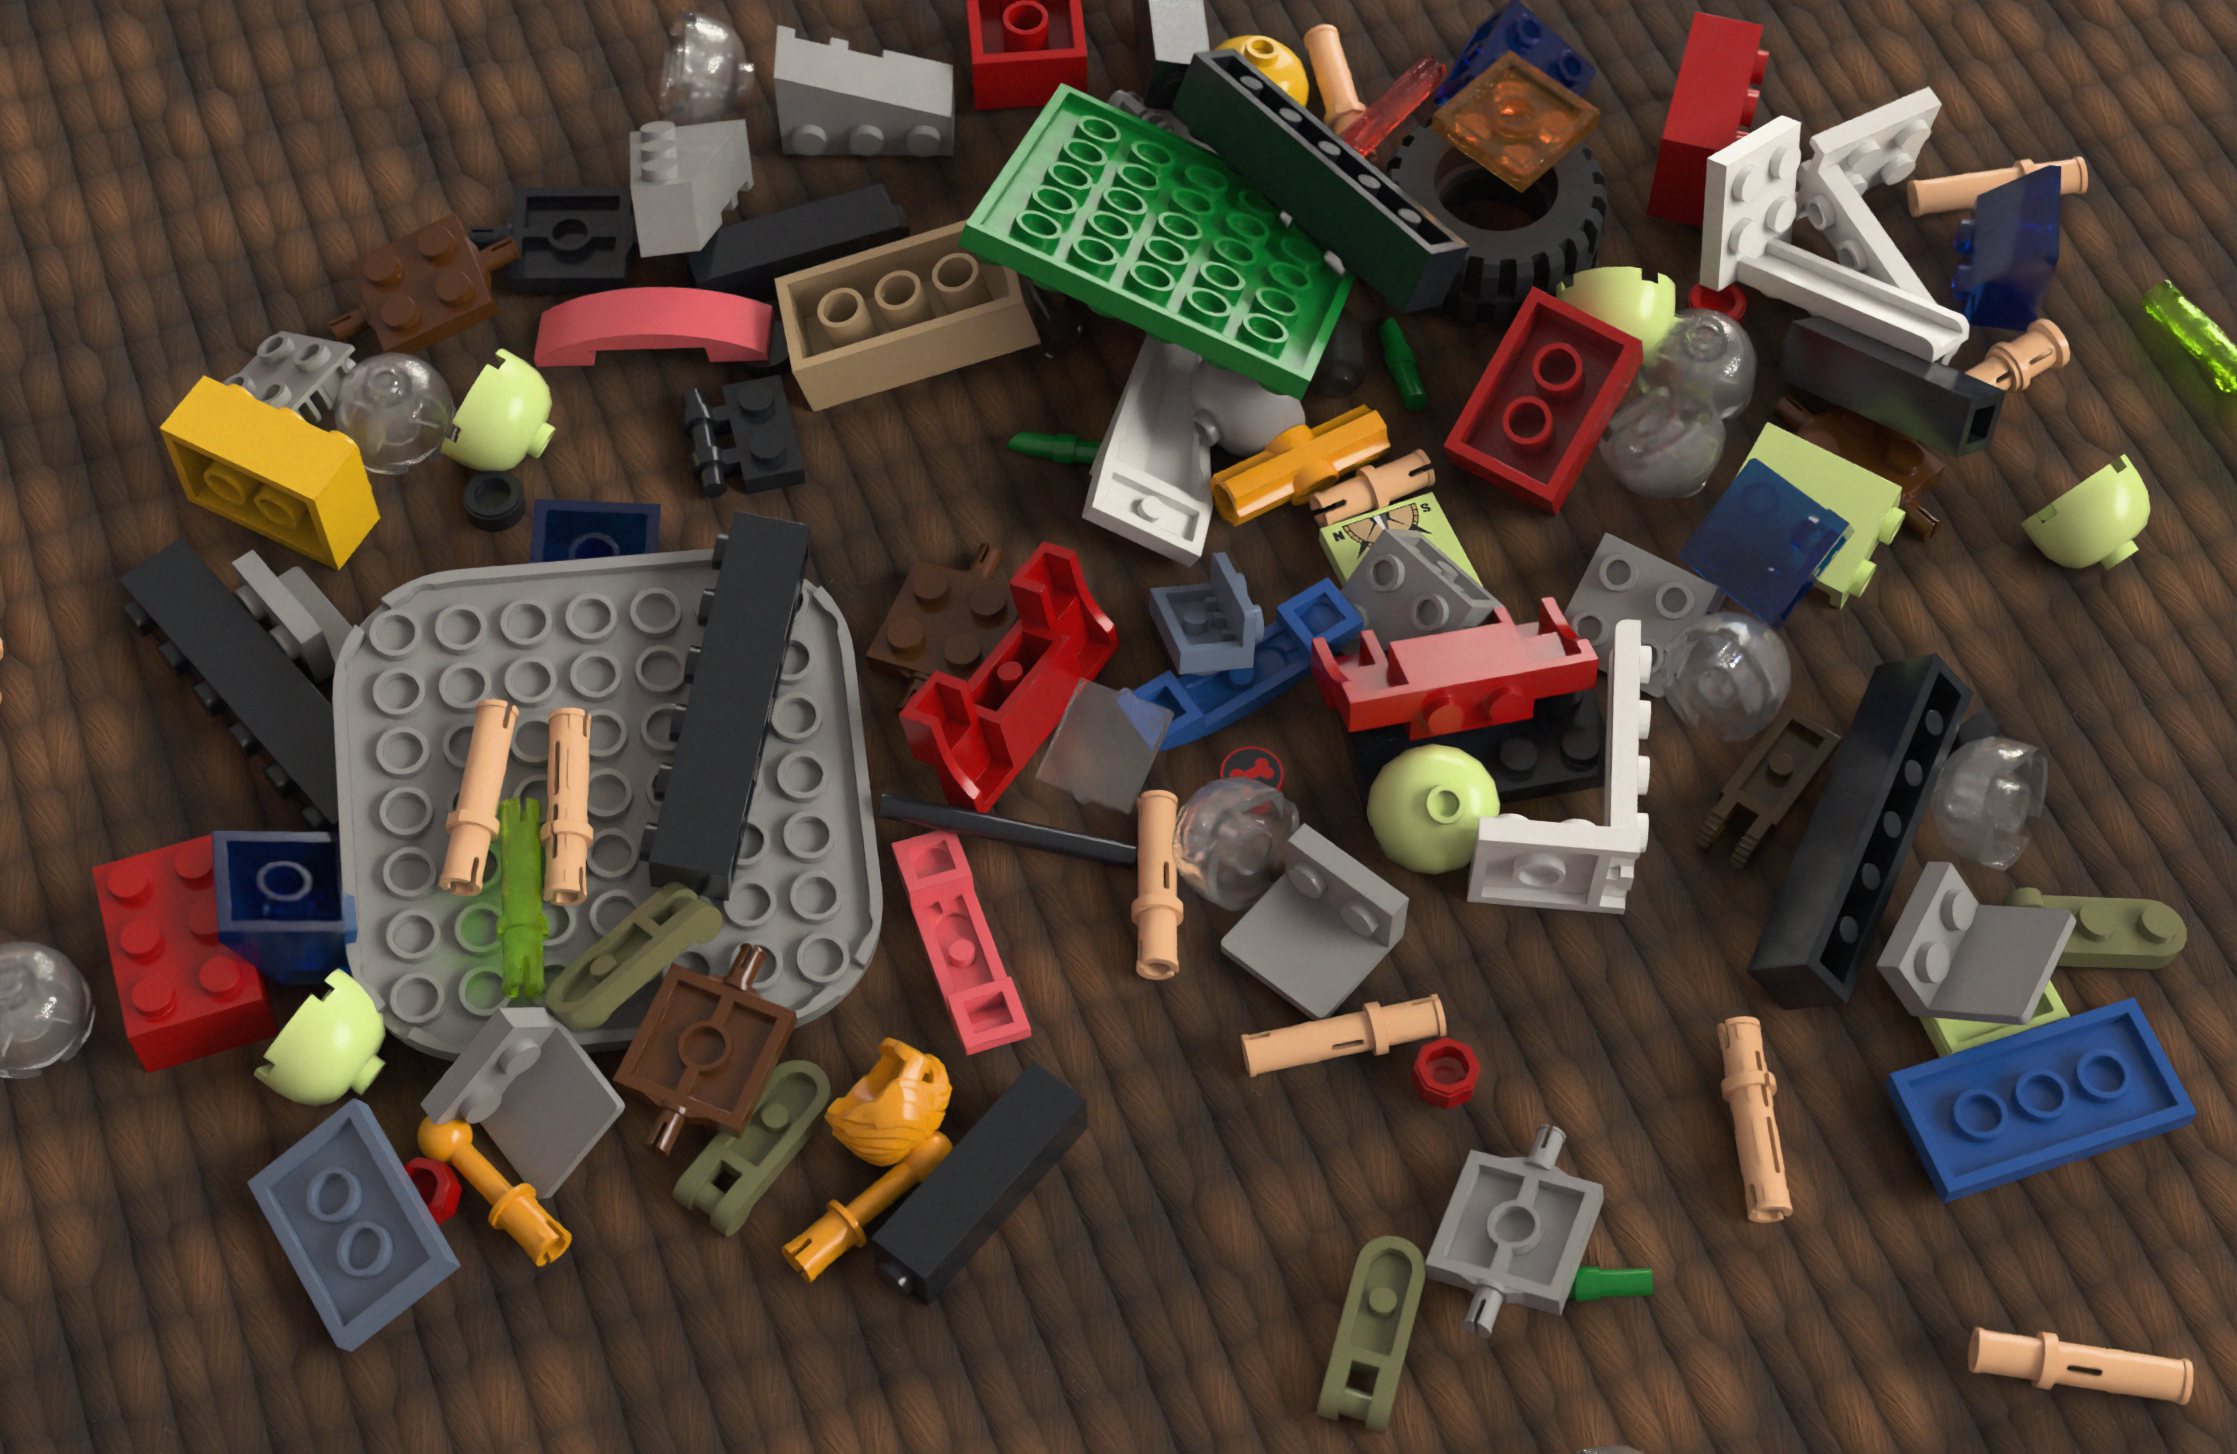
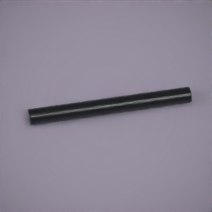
(1007, 830)

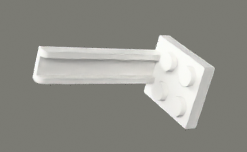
(1854, 159)
(1749, 241)
(1574, 860)

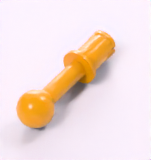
(513, 1207)
(843, 1225)

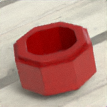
(1445, 1073)
(436, 1186)

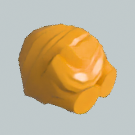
(892, 1105)

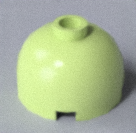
(1624, 301)
(502, 417)
(2094, 519)
(1430, 807)
(327, 1046)

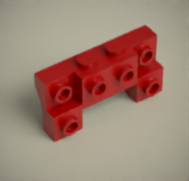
(1456, 676)
(993, 723)

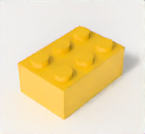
(271, 471)

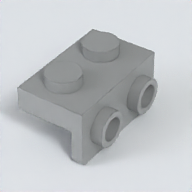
(294, 612)

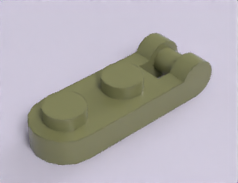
(2112, 930)
(631, 956)
(778, 1129)
(1374, 1331)

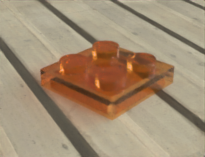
(1515, 120)

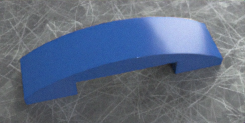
(1279, 663)

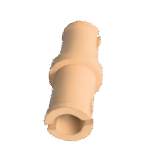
(1372, 488)

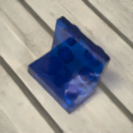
(1522, 32)
(1765, 543)

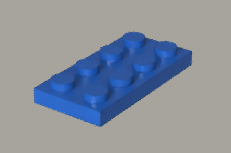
(2039, 1099)

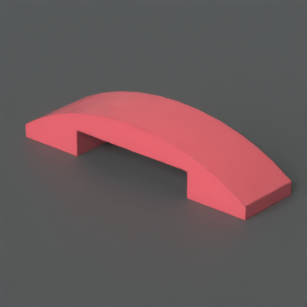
(654, 319)
(958, 942)

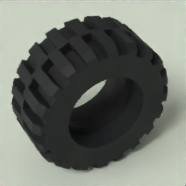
(1505, 265)

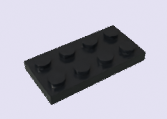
(1527, 758)

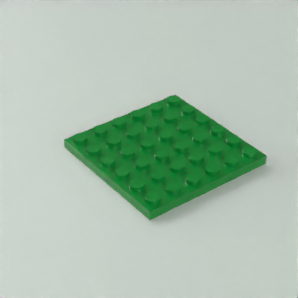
(1161, 241)

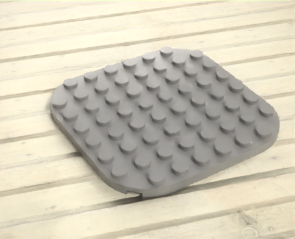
(617, 646)

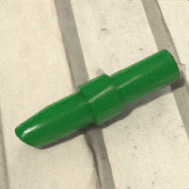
(1402, 365)
(1060, 447)
(1594, 1283)

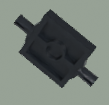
(567, 239)

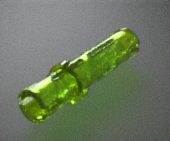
(2194, 332)
(522, 921)

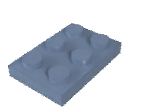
(353, 1225)

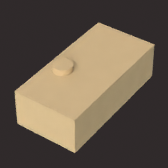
(900, 316)

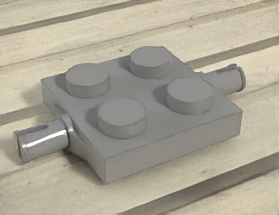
(1515, 1231)

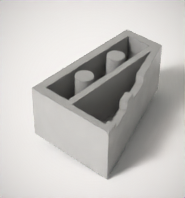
(860, 102)
(685, 181)

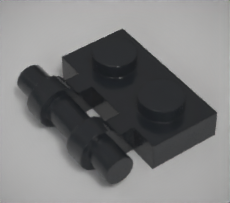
(762, 434)

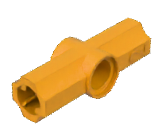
(1299, 464)

